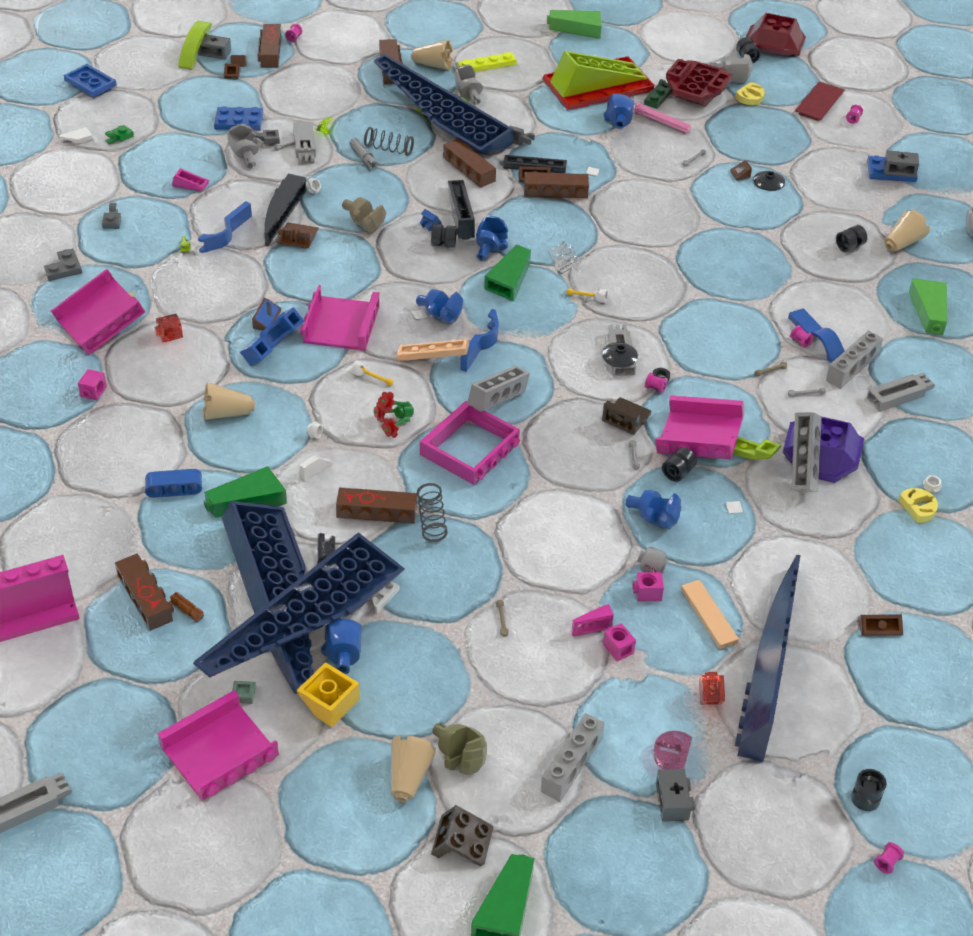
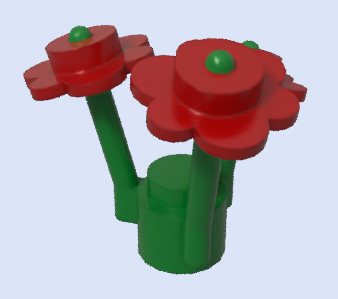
(384, 405)

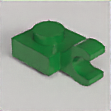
(120, 133)

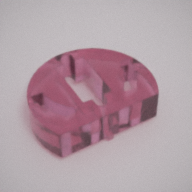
(675, 741)

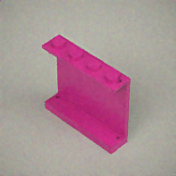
(97, 312)
(339, 321)
(702, 425)
(35, 598)
(216, 746)

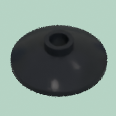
(769, 180)
(619, 354)

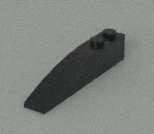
(282, 204)
(461, 209)

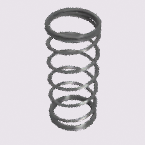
(406, 142)
(437, 524)

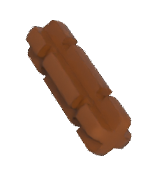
(187, 606)

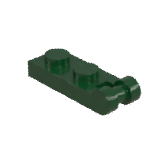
(658, 94)

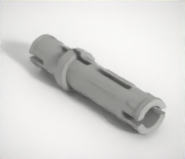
(366, 156)

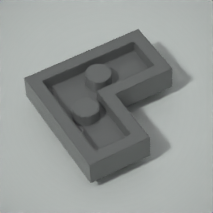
(67, 265)

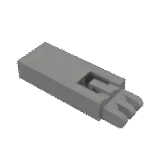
(304, 132)
(621, 335)
(890, 393)
(17, 807)

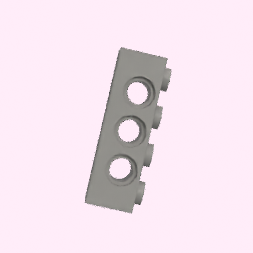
(854, 359)
(498, 388)
(806, 452)
(572, 757)

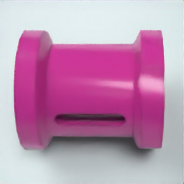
(293, 33)
(854, 112)
(801, 336)
(656, 382)
(889, 857)

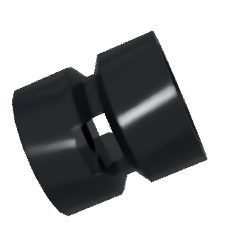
(747, 46)
(443, 235)
(851, 238)
(679, 464)
(868, 789)

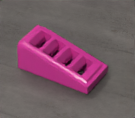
(189, 180)
(593, 621)

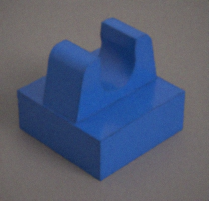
(430, 219)

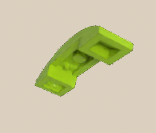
(192, 43)
(753, 450)

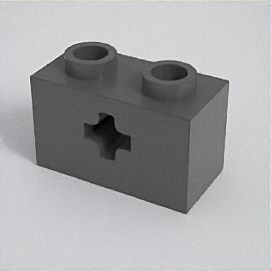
(215, 47)
(901, 163)
(674, 795)

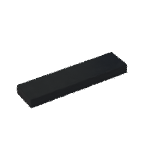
(514, 162)

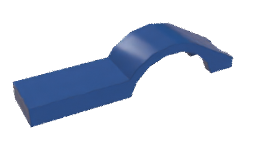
(232, 222)
(826, 335)
(481, 342)

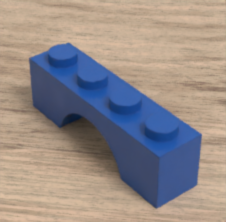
(271, 335)

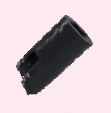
(324, 548)

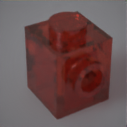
(168, 328)
(708, 695)

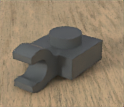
(268, 136)
(520, 137)
(113, 218)

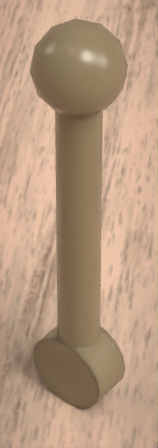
(783, 365)
(504, 631)

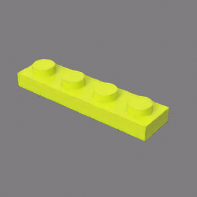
(490, 62)

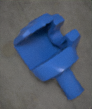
(619, 110)
(491, 236)
(440, 306)
(656, 509)
(342, 643)

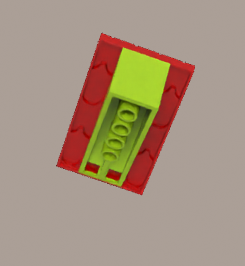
(593, 79)

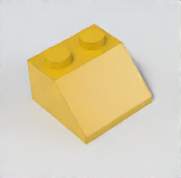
(329, 694)

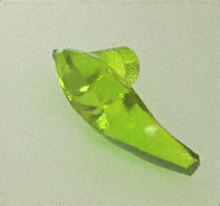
(322, 125)

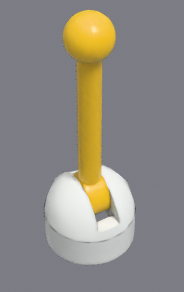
(600, 295)
(359, 369)

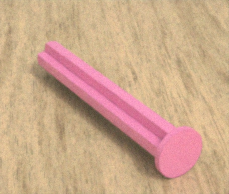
(660, 117)

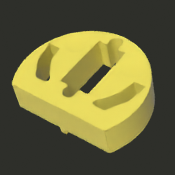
(750, 94)
(919, 513)

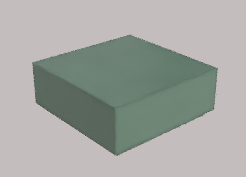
(245, 690)

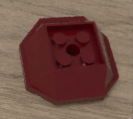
(777, 35)
(697, 81)

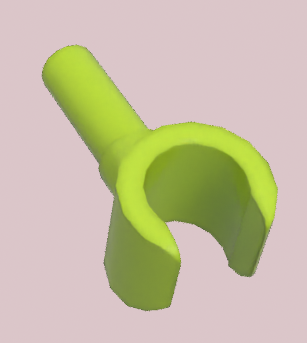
(185, 246)

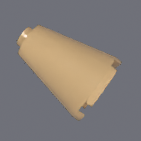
(434, 55)
(907, 230)
(224, 402)
(408, 765)

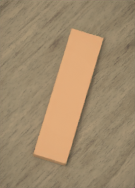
(433, 350)
(709, 614)

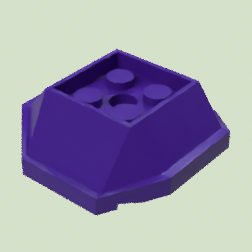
(839, 449)

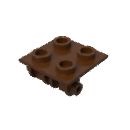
(297, 235)

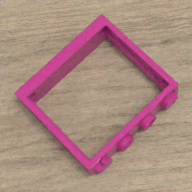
(454, 421)

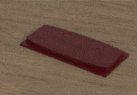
(819, 101)

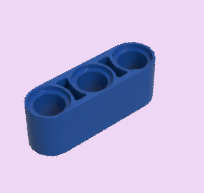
(173, 483)

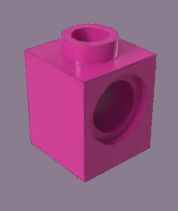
(92, 384)
(648, 586)
(619, 642)

